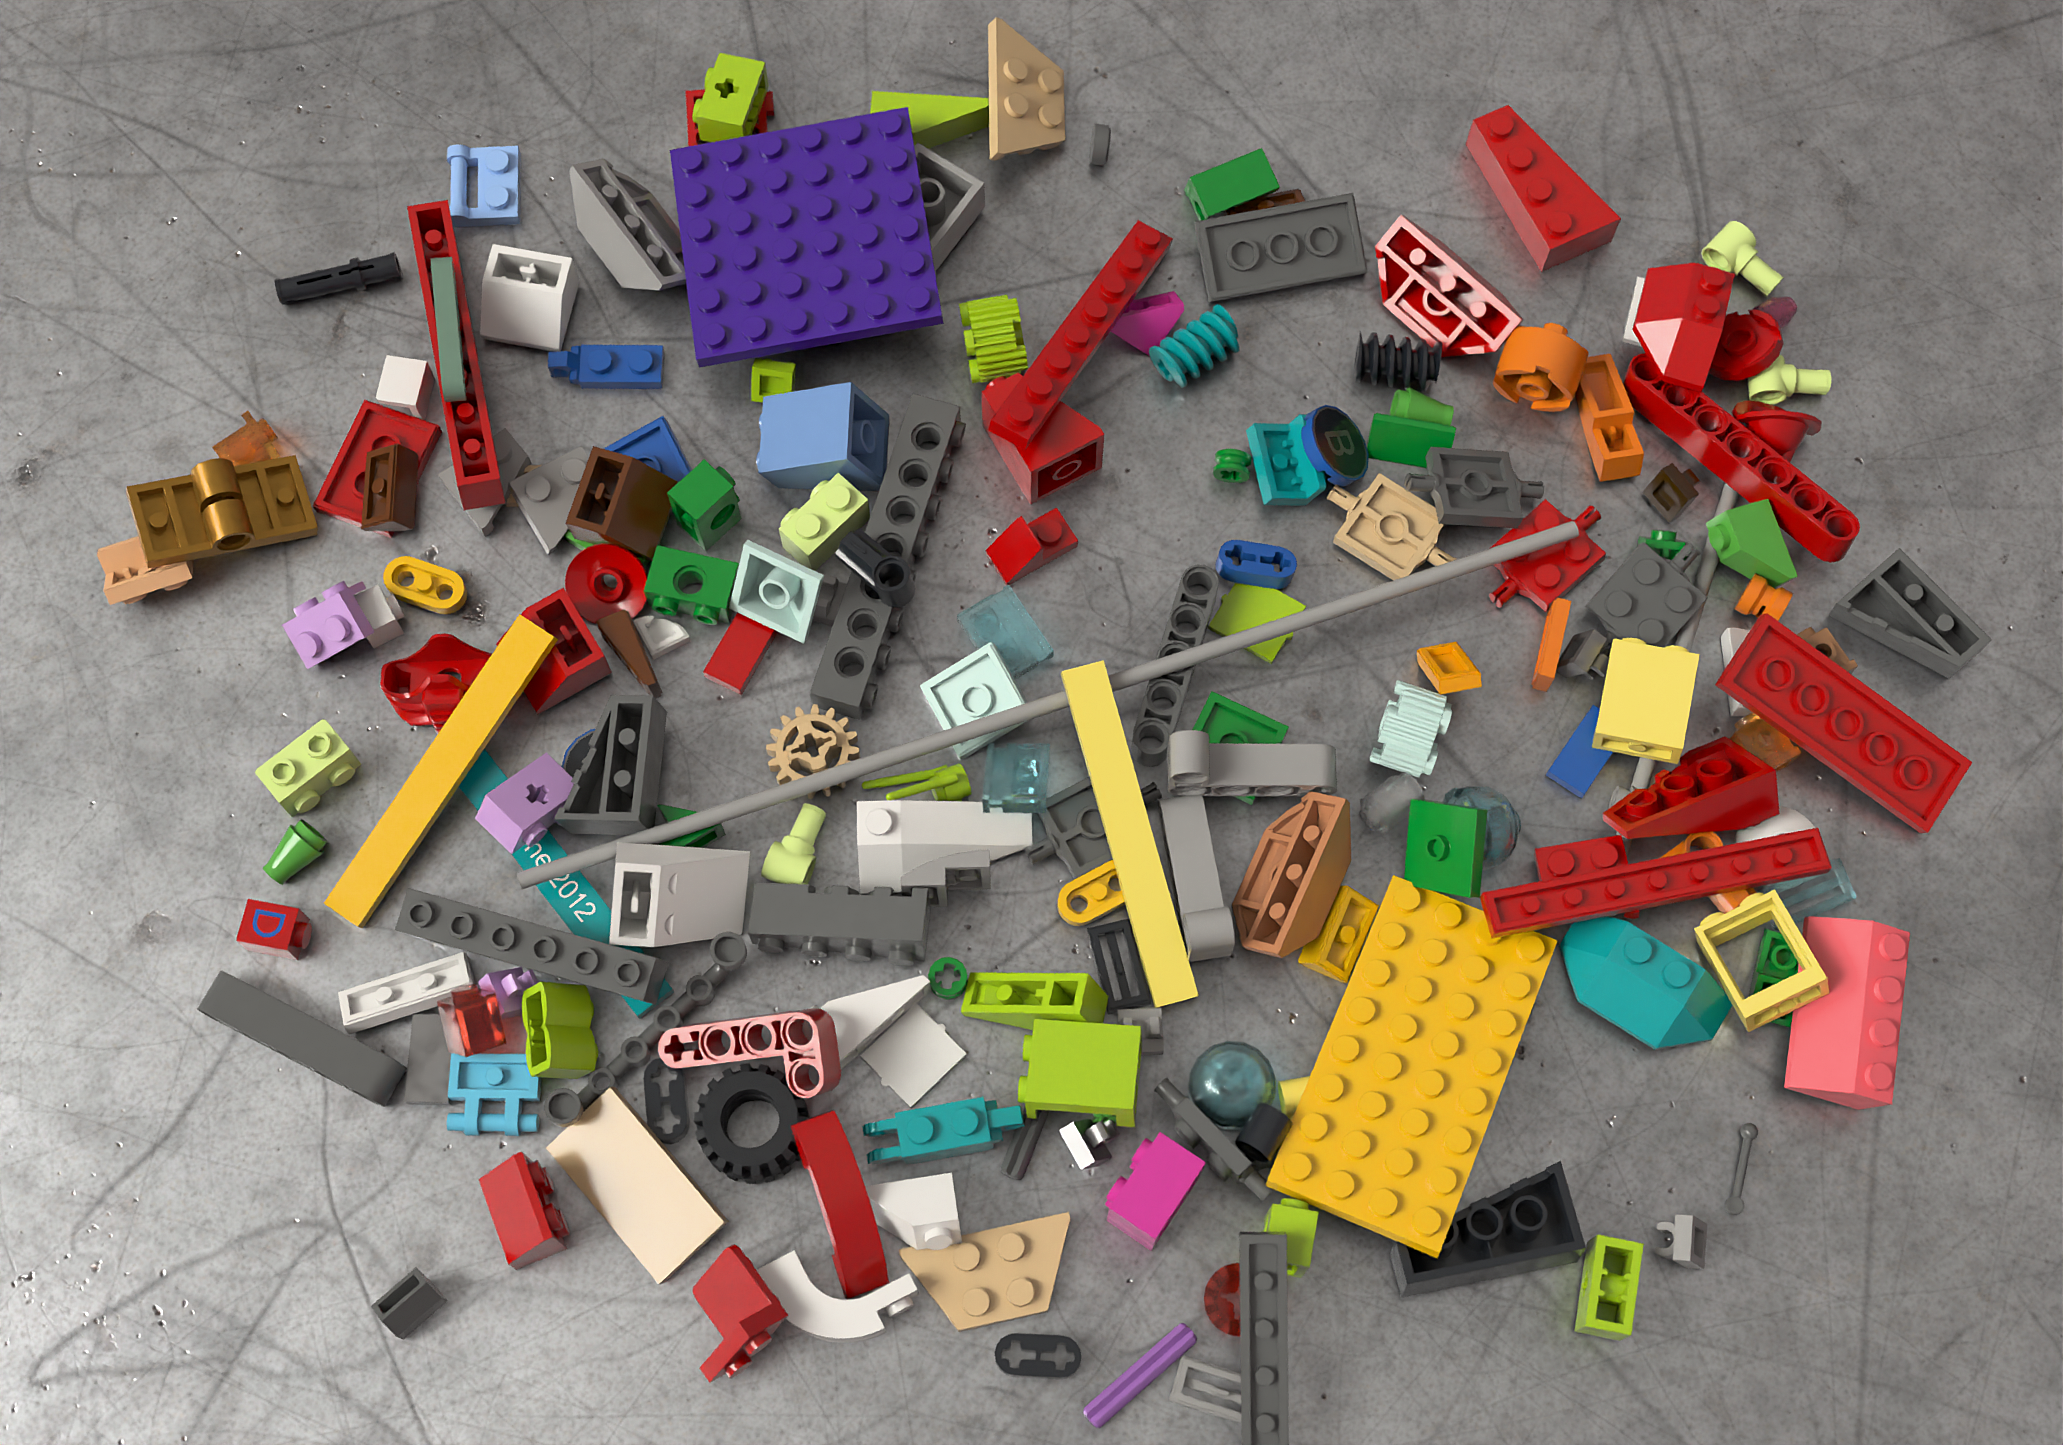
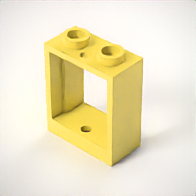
(1778, 998)

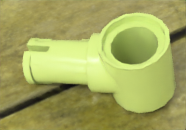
(1735, 253)
(1784, 379)
(793, 858)

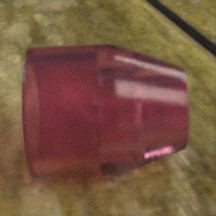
(1780, 308)

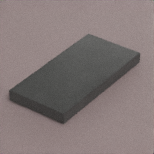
(1280, 247)

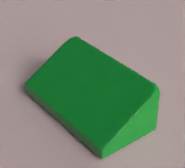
(1406, 439)

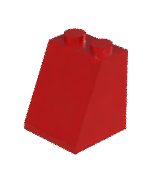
(1059, 454)

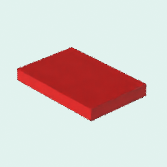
(371, 430)

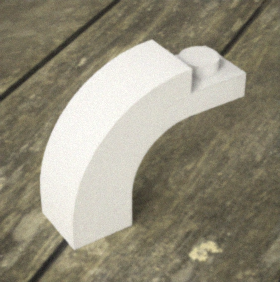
(831, 1317)

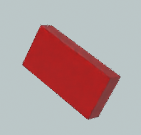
(739, 653)

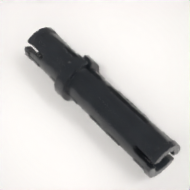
(338, 278)

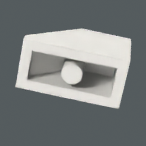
(918, 1211)

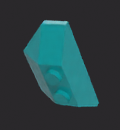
(1642, 984)

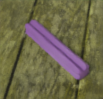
(1140, 1375)

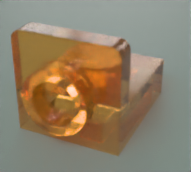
(249, 443)

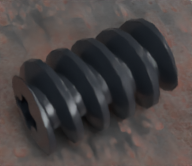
(1397, 361)

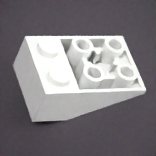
(676, 894)

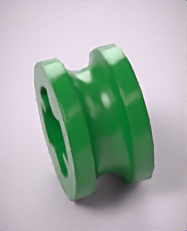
(1232, 465)
(957, 987)

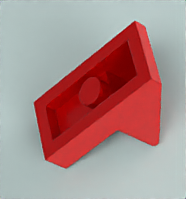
(1031, 545)

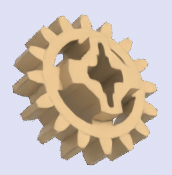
(827, 744)

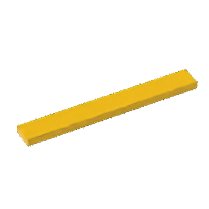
(440, 771)

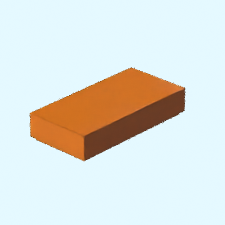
(1551, 644)

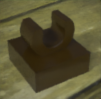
(1672, 491)

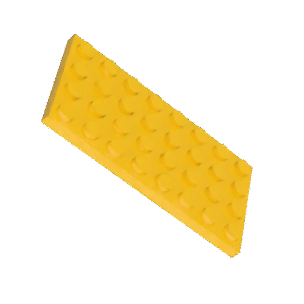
(1412, 1067)

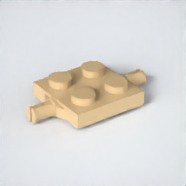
(1389, 528)

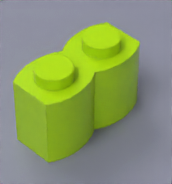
(559, 1030)

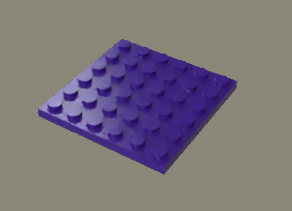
(804, 237)

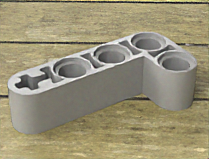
(1248, 769)
(1194, 877)

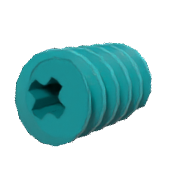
(1196, 346)

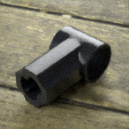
(875, 567)
(1263, 1135)

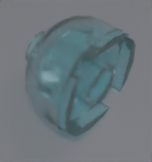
(1501, 825)
(1230, 1083)

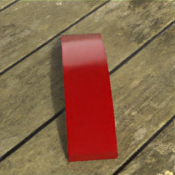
(843, 1203)

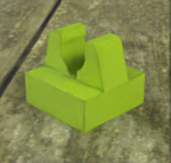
(771, 378)

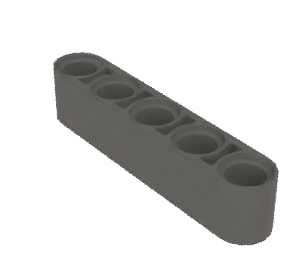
(1174, 685)
(302, 1038)

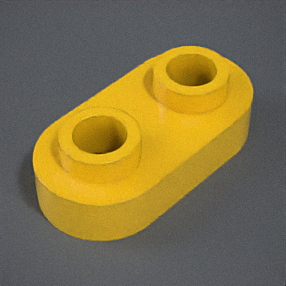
(427, 585)
(1095, 891)

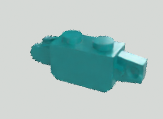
(943, 1130)

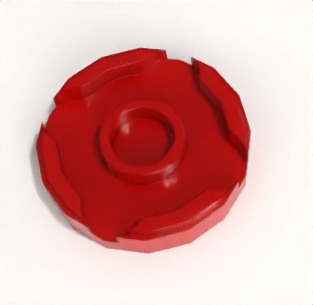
(1746, 345)

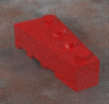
(1539, 190)

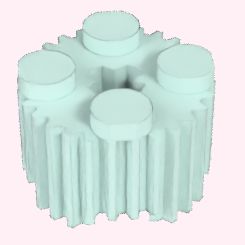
(1410, 729)

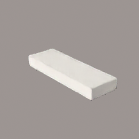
(403, 992)

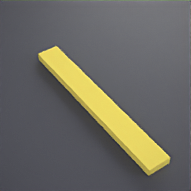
(1129, 834)

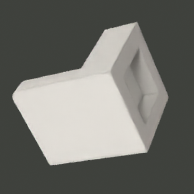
(406, 384)

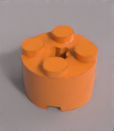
(1540, 367)

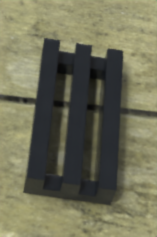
(1109, 930)

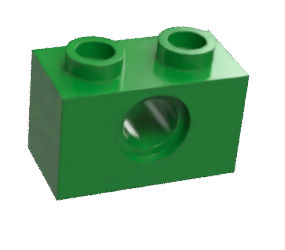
(705, 504)
(675, 569)

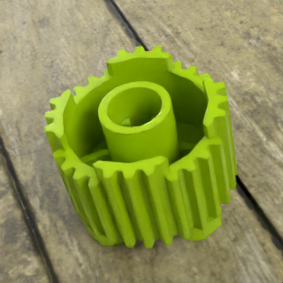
(993, 338)

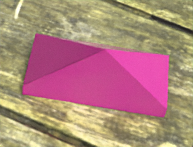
(1149, 320)

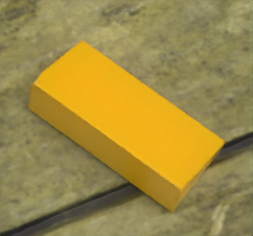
(1341, 935)

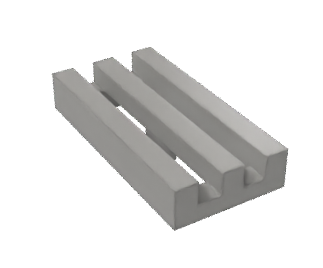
(1203, 1406)

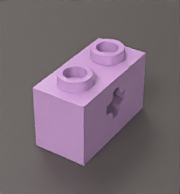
(526, 804)

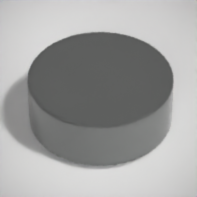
(1099, 144)

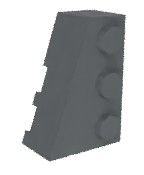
(1912, 616)

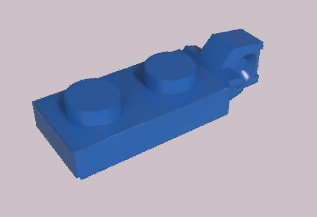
(610, 366)

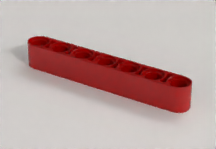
(1743, 461)

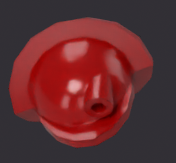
(1775, 426)

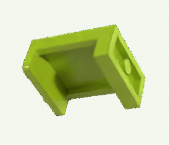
(1082, 1069)

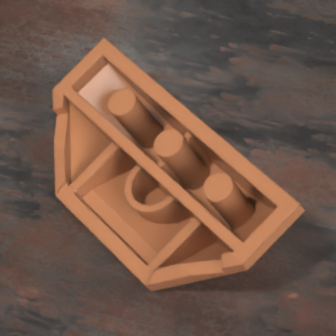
(1294, 876)

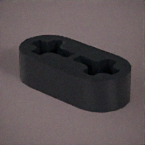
(655, 1101)
(1037, 1344)

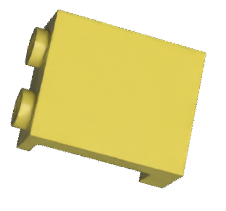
(1646, 700)

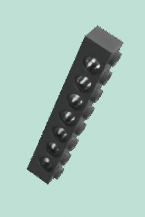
(924, 421)

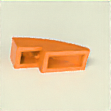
(1608, 420)

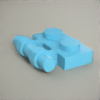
(492, 1079)

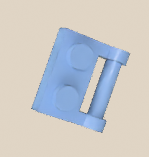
(497, 185)

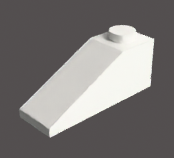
(868, 1014)

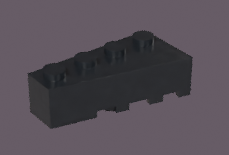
(1499, 1237)

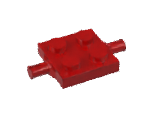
(1551, 570)

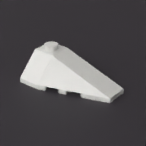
(909, 833)

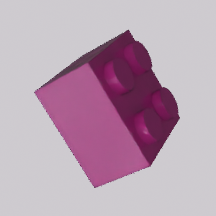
(1154, 1191)

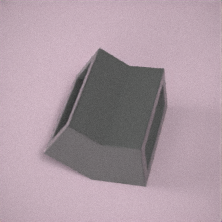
(408, 1304)

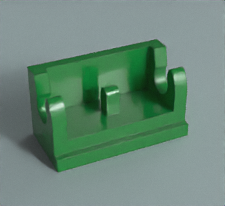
(1231, 184)

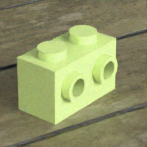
(823, 521)

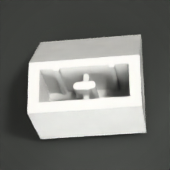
(527, 297)

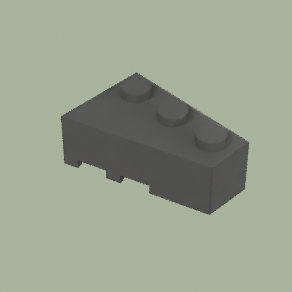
(621, 771)

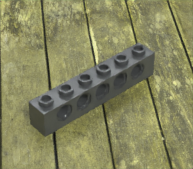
(532, 946)

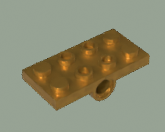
(221, 510)

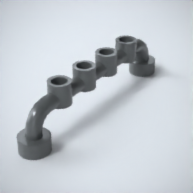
(566, 1107)

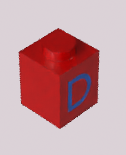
(274, 929)

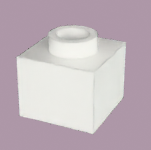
(382, 615)

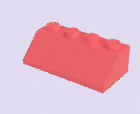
(1849, 1039)

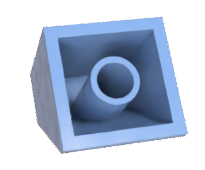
(820, 434)

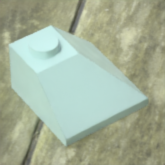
(776, 591)

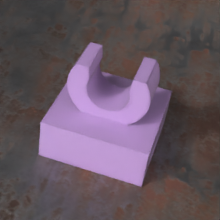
(509, 989)

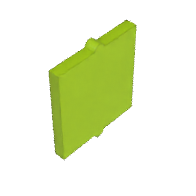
(1250, 607)

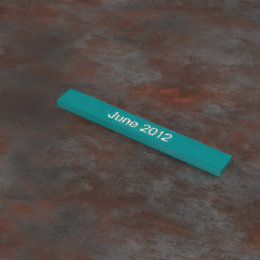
(568, 895)

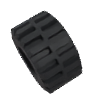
(720, 1103)

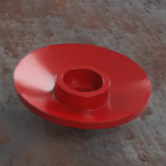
(587, 587)

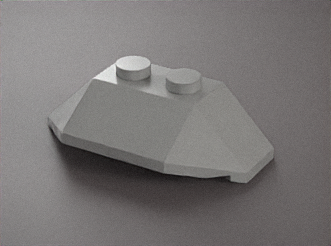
(627, 227)

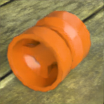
(1762, 598)

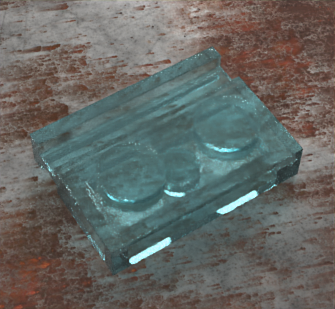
(1009, 626)
(1017, 778)

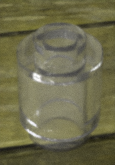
(1389, 802)

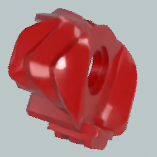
(420, 687)

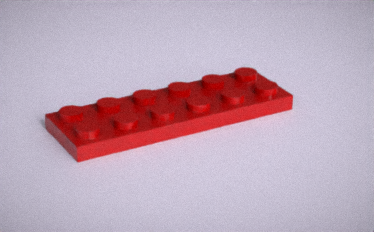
(1843, 723)

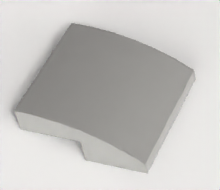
(952, 872)

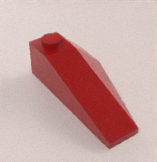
(1709, 791)

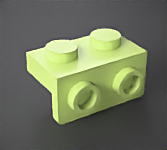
(308, 768)

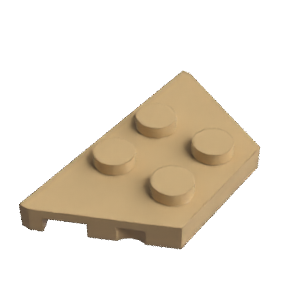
(1023, 95)
(993, 1272)

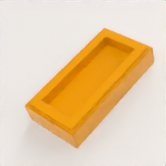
(1448, 668)

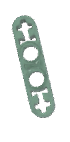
(448, 329)

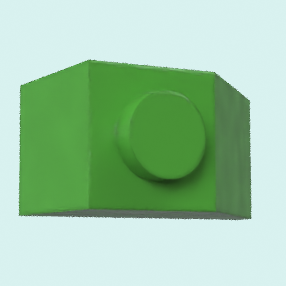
(1752, 543)

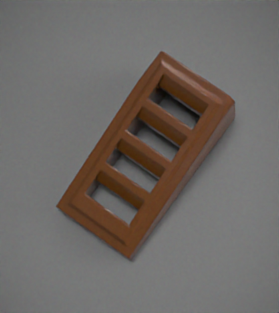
(625, 642)

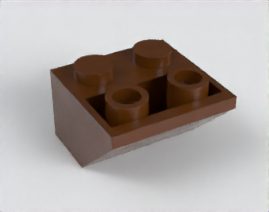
(621, 503)

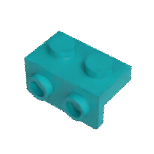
(1282, 464)

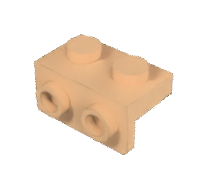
(128, 575)

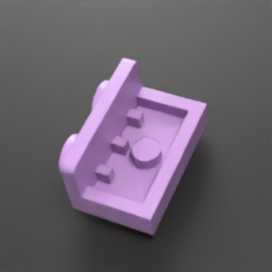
(328, 626)

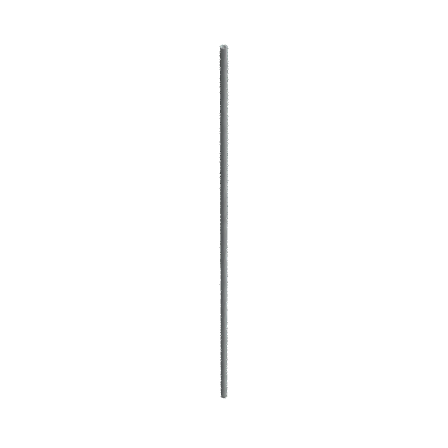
(1049, 704)

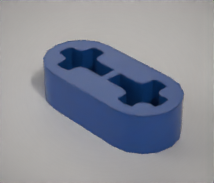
(1256, 564)

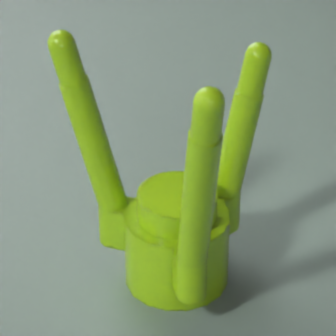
(944, 782)

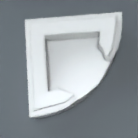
(661, 635)

